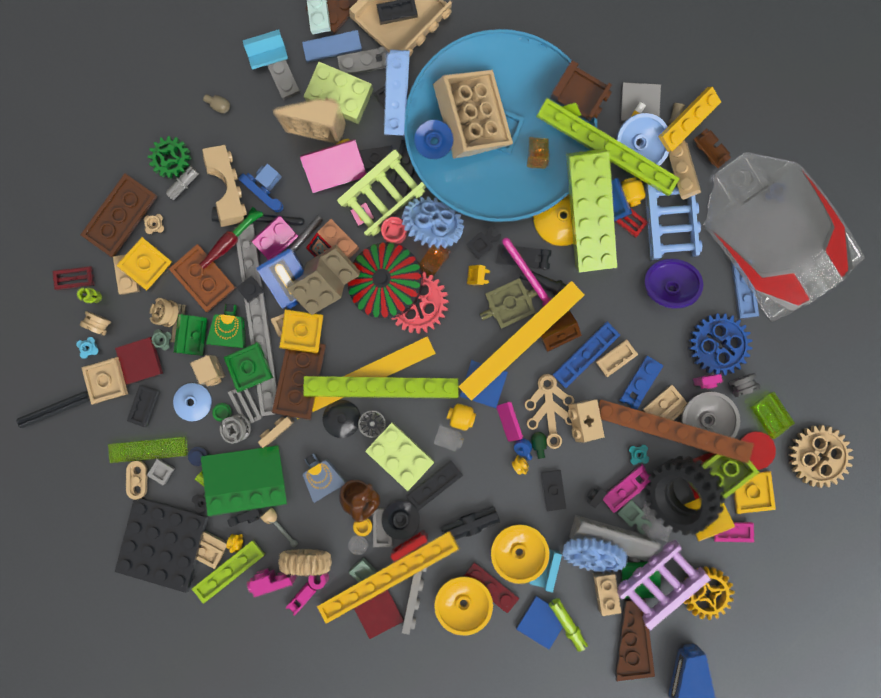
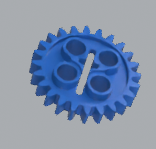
(729, 330)

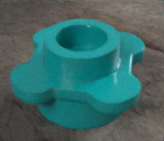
(634, 457)

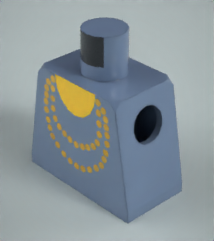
(321, 478)

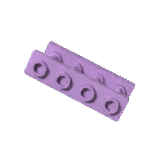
(675, 598)

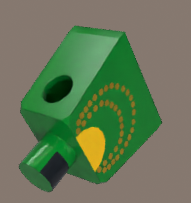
(227, 329)

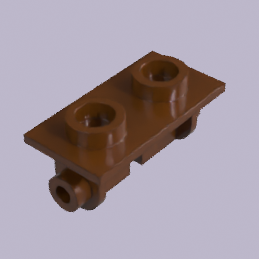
(716, 155)

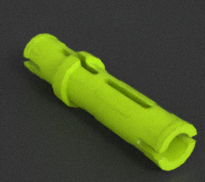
(571, 629)

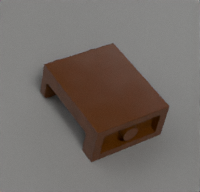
(581, 89)

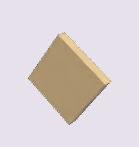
(104, 380)

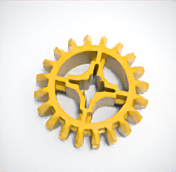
(715, 608)

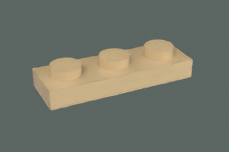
(684, 169)

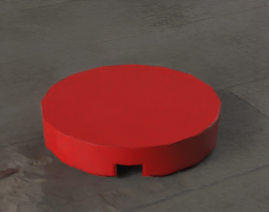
(763, 449)

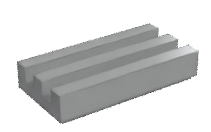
(252, 402)

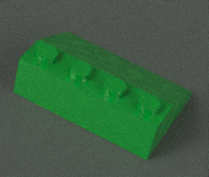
(243, 480)

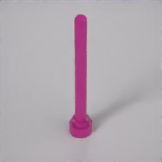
(526, 271)

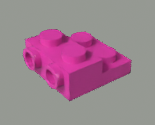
(267, 581)

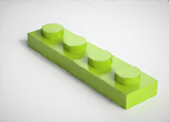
(228, 571)

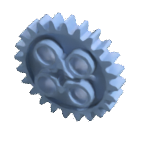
(432, 222)
(594, 555)

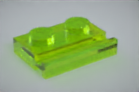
(772, 415)

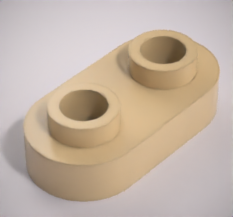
(136, 479)

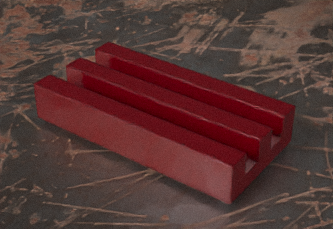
(89, 276)

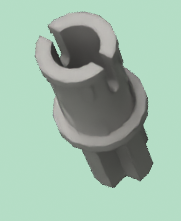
(182, 182)

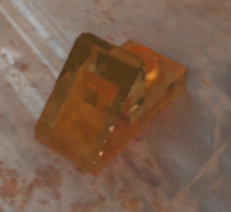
(538, 153)
(434, 260)

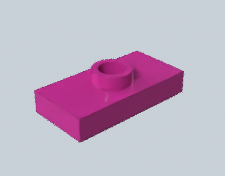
(741, 533)

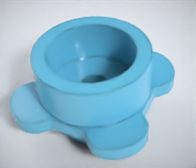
(93, 350)

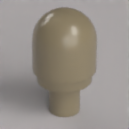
(217, 103)

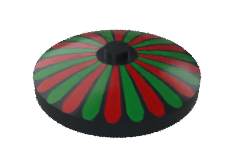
(387, 280)

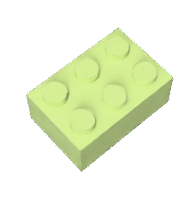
(348, 91)
(400, 456)

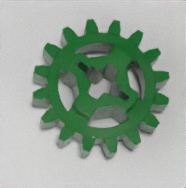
(171, 150)

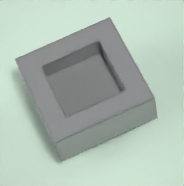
(160, 471)

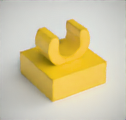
(476, 275)

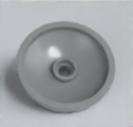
(718, 407)

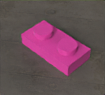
(708, 381)

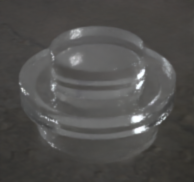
(358, 545)

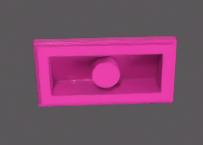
(509, 421)

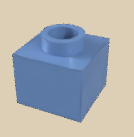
(267, 177)

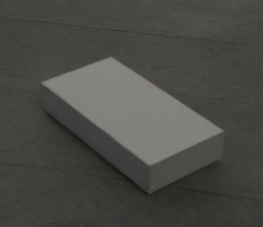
(380, 538)

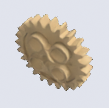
(806, 446)

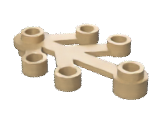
(549, 407)

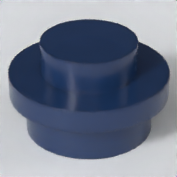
(195, 455)

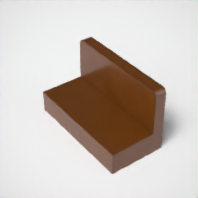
(561, 332)

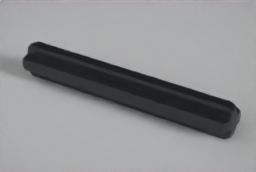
(53, 409)

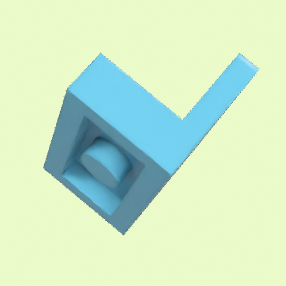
(265, 49)
(548, 577)

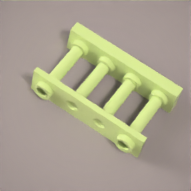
(364, 186)

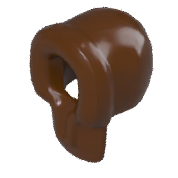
(359, 500)

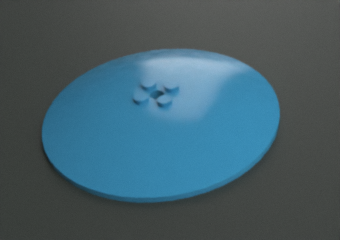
(496, 182)

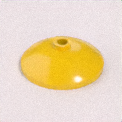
(554, 228)
(521, 567)
(463, 618)

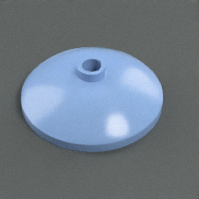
(647, 129)

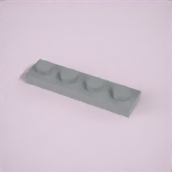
(413, 602)

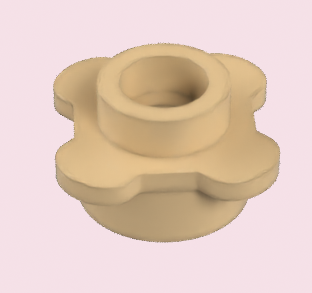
(149, 220)

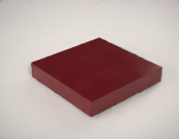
(139, 360)
(379, 614)

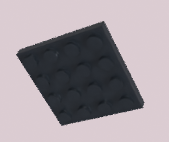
(161, 544)

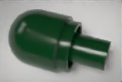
(539, 444)

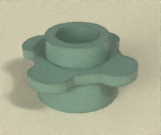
(166, 338)

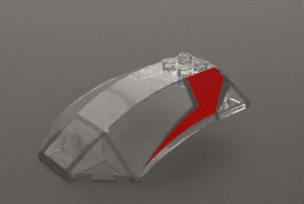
(779, 232)

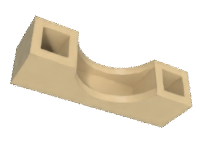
(217, 163)

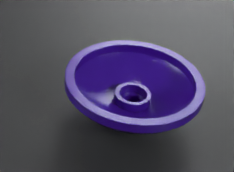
(675, 276)

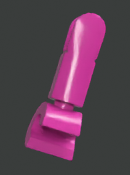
(307, 592)

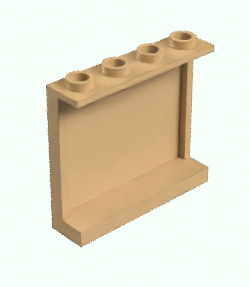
(400, 34)

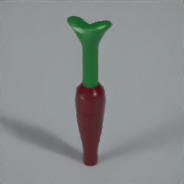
(230, 238)

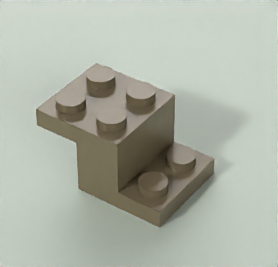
(323, 280)

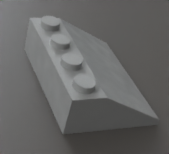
(635, 545)

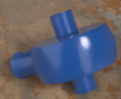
(523, 448)

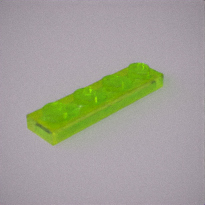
(147, 449)

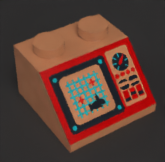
(329, 236)

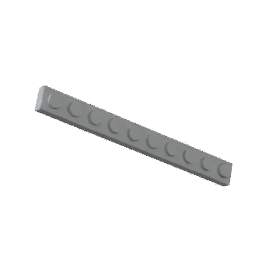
(257, 316)

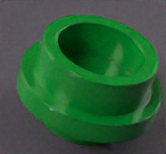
(221, 411)

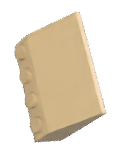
(473, 112)
(313, 120)

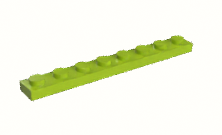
(619, 153)
(380, 387)

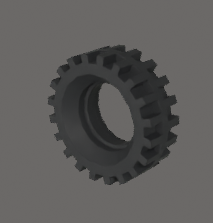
(671, 509)

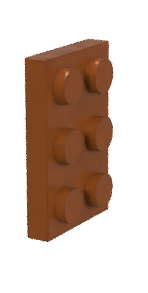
(205, 285)

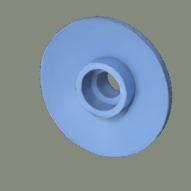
(201, 399)

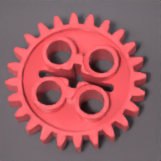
(433, 297)

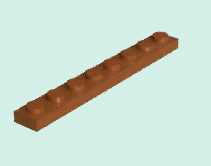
(676, 431)

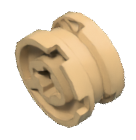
(164, 312)
(95, 323)

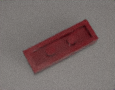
(500, 594)

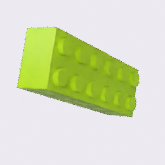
(591, 210)

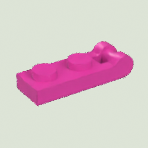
(626, 489)

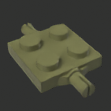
(509, 303)

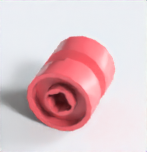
(393, 230)

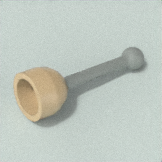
(270, 517)

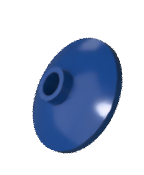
(430, 130)

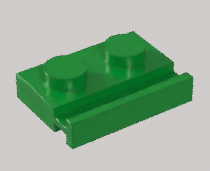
(190, 335)

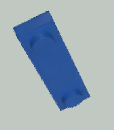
(586, 354)

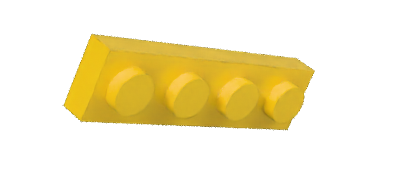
(689, 119)

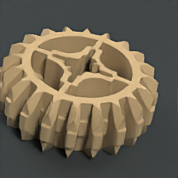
(304, 562)

